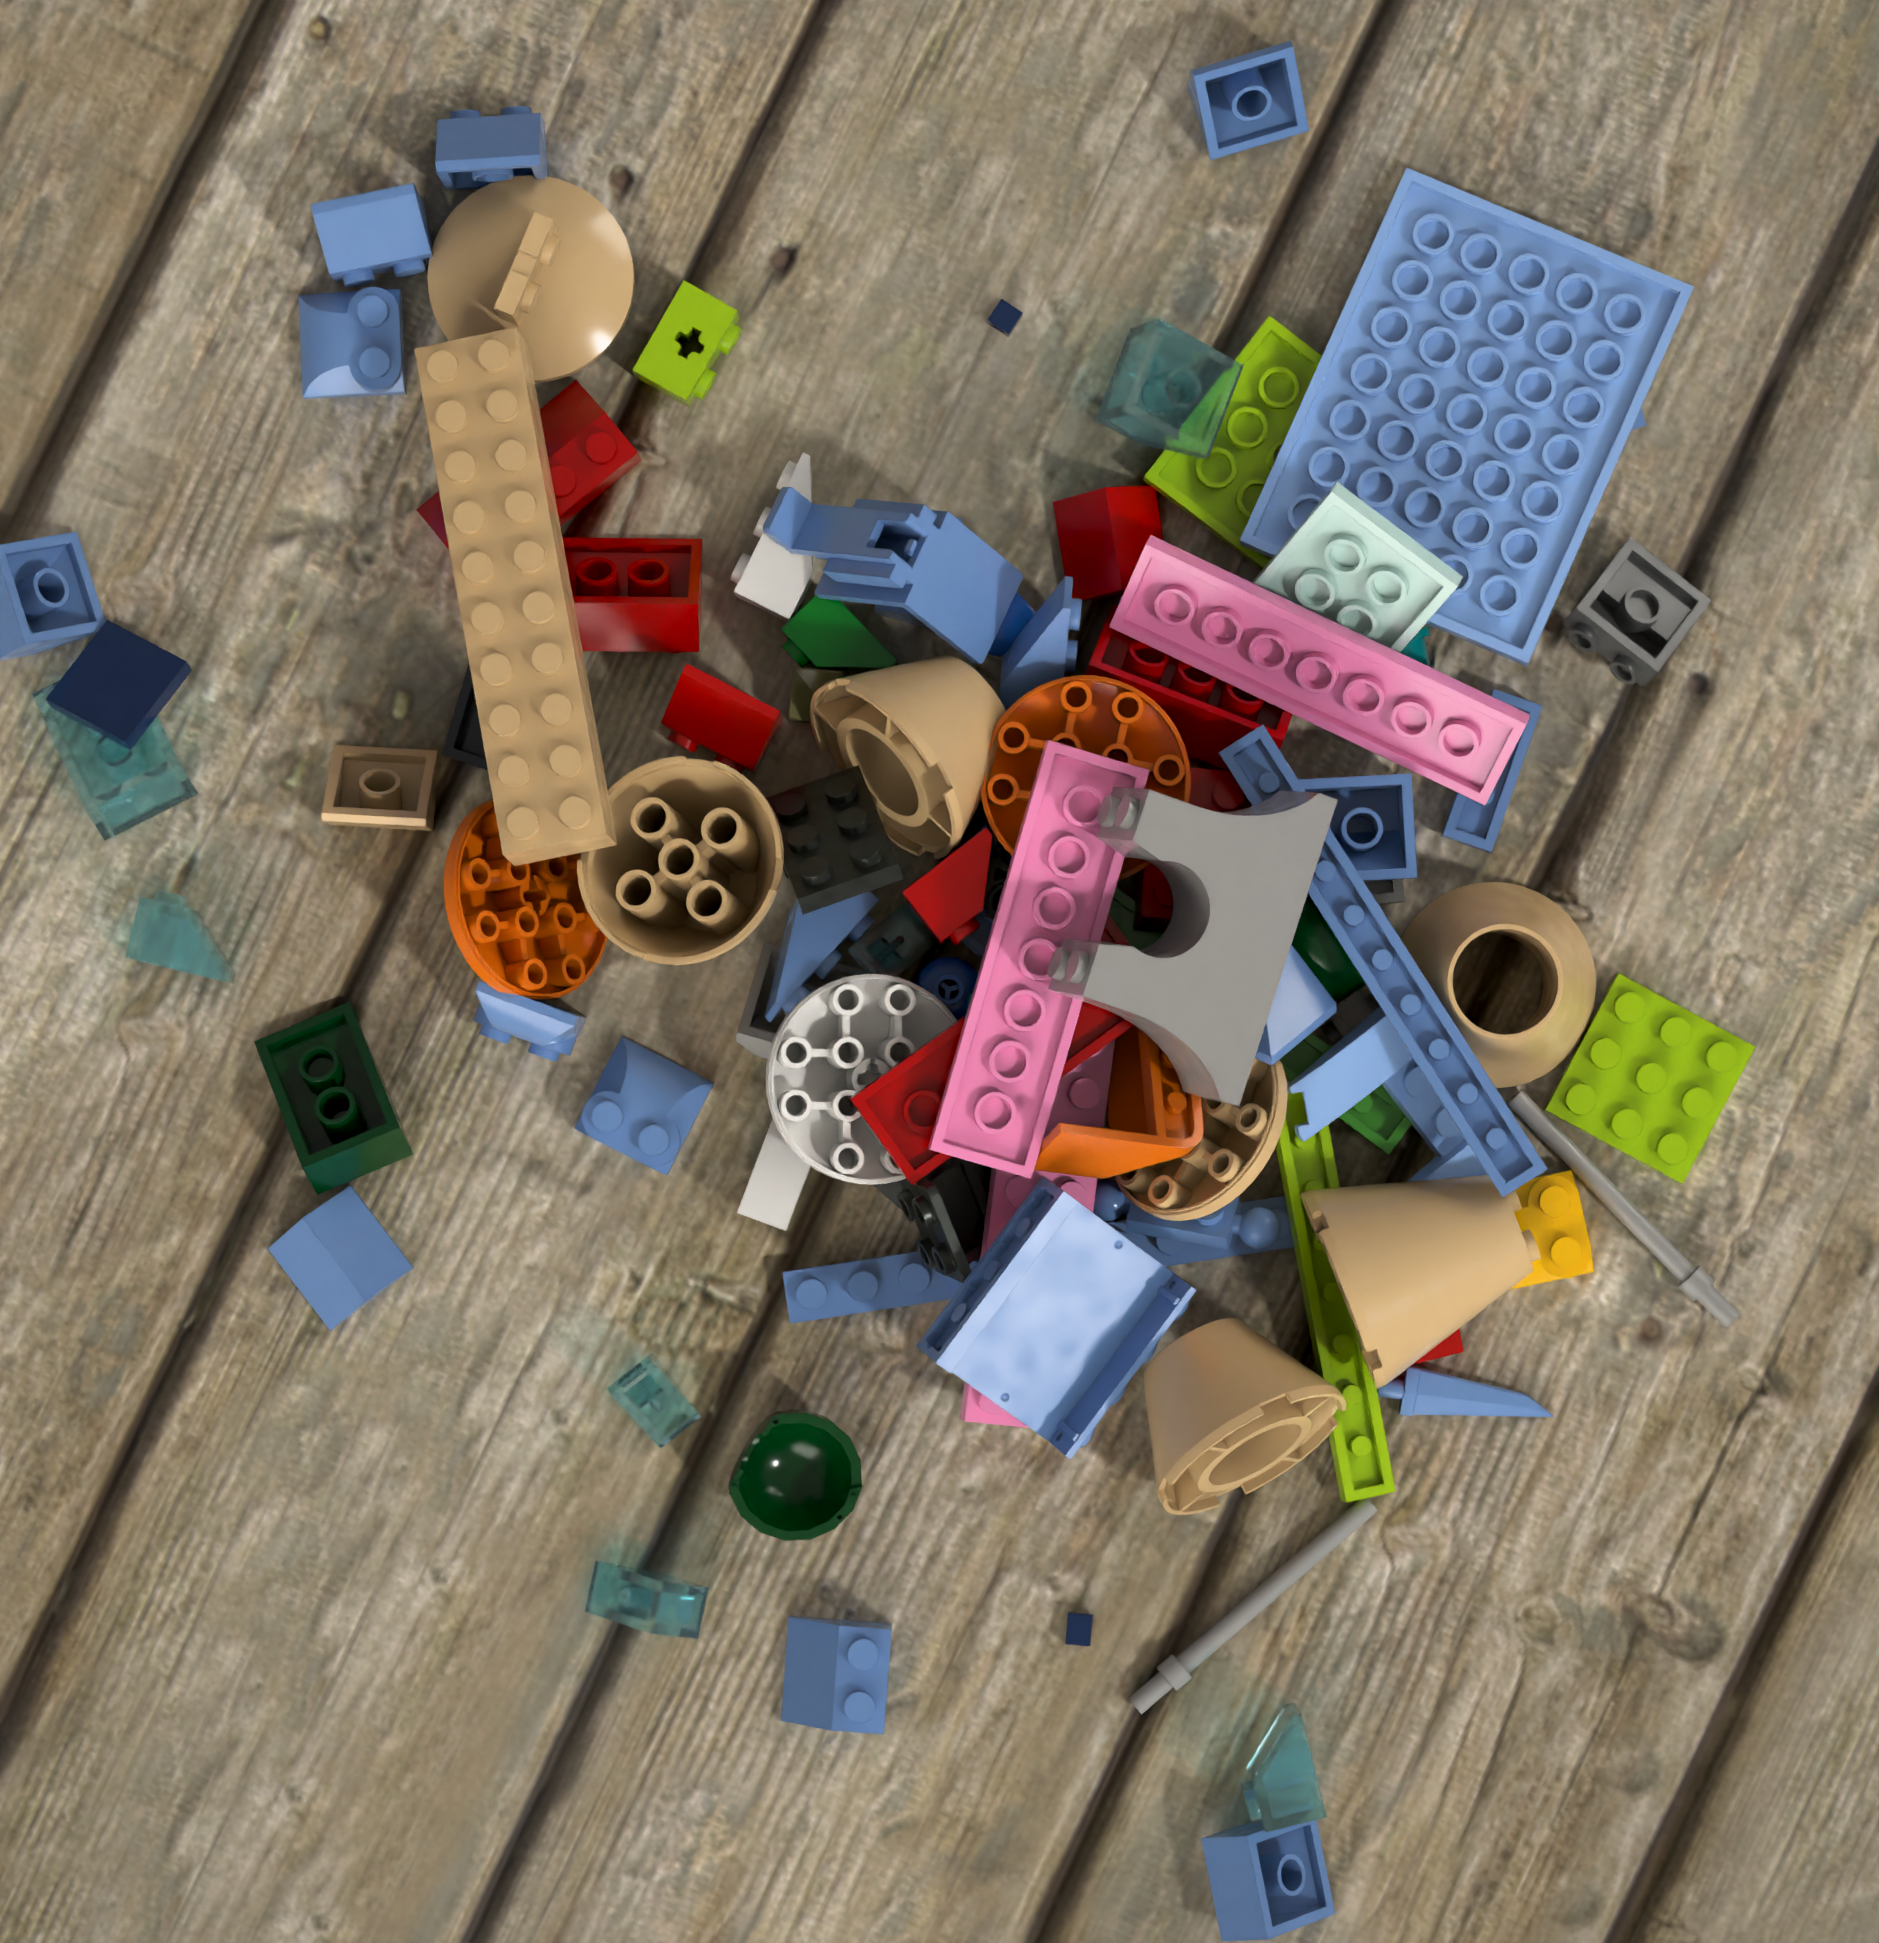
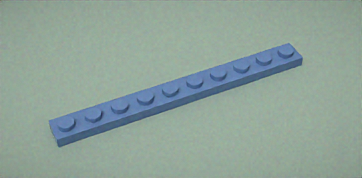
(1397, 983)
(907, 1280)

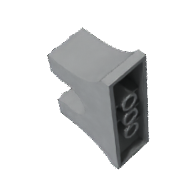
(1233, 919)

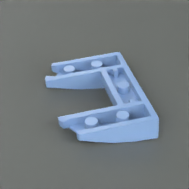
(1360, 1064)

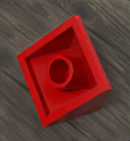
(1104, 537)

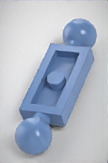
(1257, 1226)

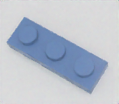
(1478, 823)

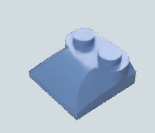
(352, 343)
(541, 1023)
(644, 1106)

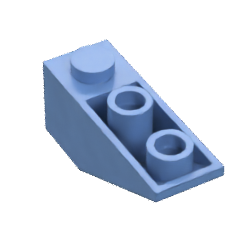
(1043, 646)
(812, 946)

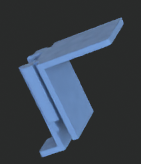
(905, 560)

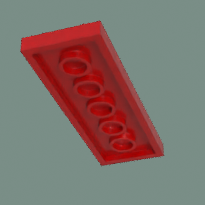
(907, 1097)

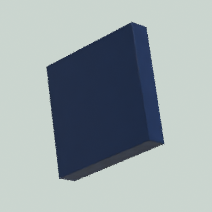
(118, 684)

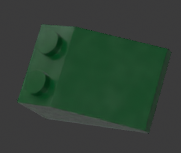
(333, 1098)

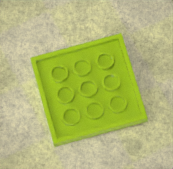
(1227, 484)

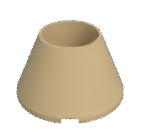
(919, 744)
(1566, 963)
(1230, 1414)

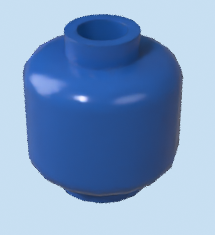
(949, 969)

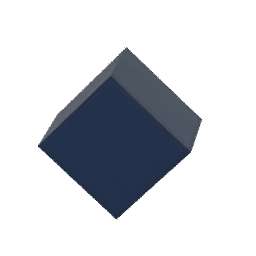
(1004, 317)

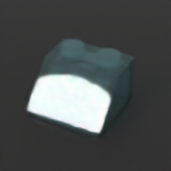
(1169, 390)
(1283, 1776)

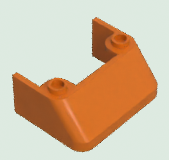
(1147, 1118)

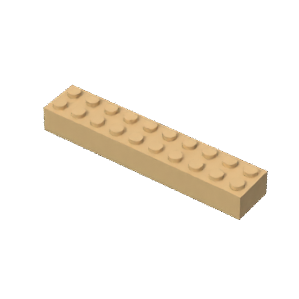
(515, 597)

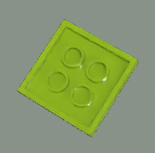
(1649, 1078)

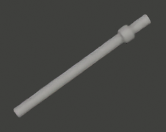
(1693, 1281)
(1175, 1671)

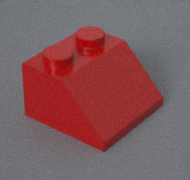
(720, 720)
(953, 891)

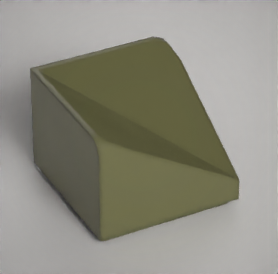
(803, 686)

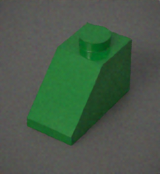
(833, 639)

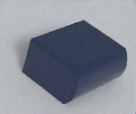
(1079, 1629)

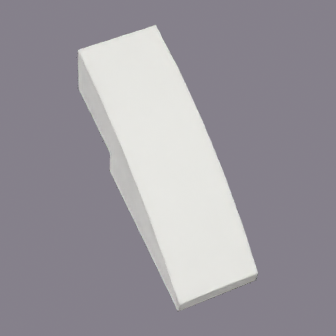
(774, 1182)

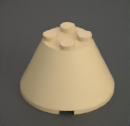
(689, 862)

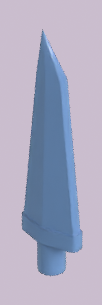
(1442, 1394)

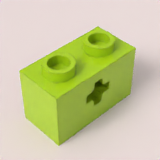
(688, 315)

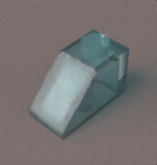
(176, 939)
(647, 1600)

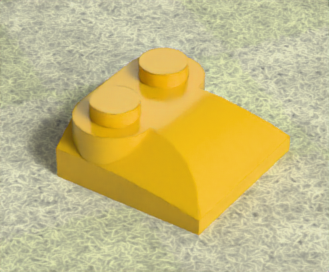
(1558, 1225)

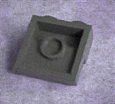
(1635, 614)

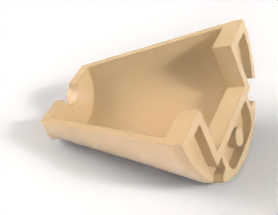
(1418, 1260)

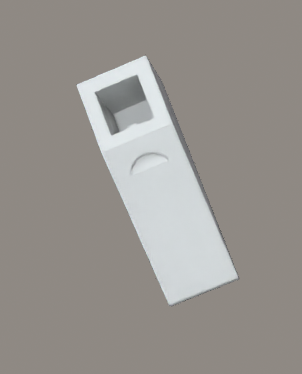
(772, 575)

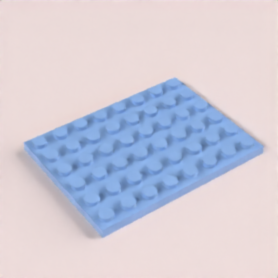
(1477, 401)

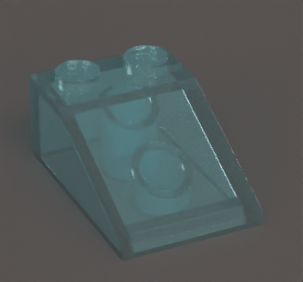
(118, 783)

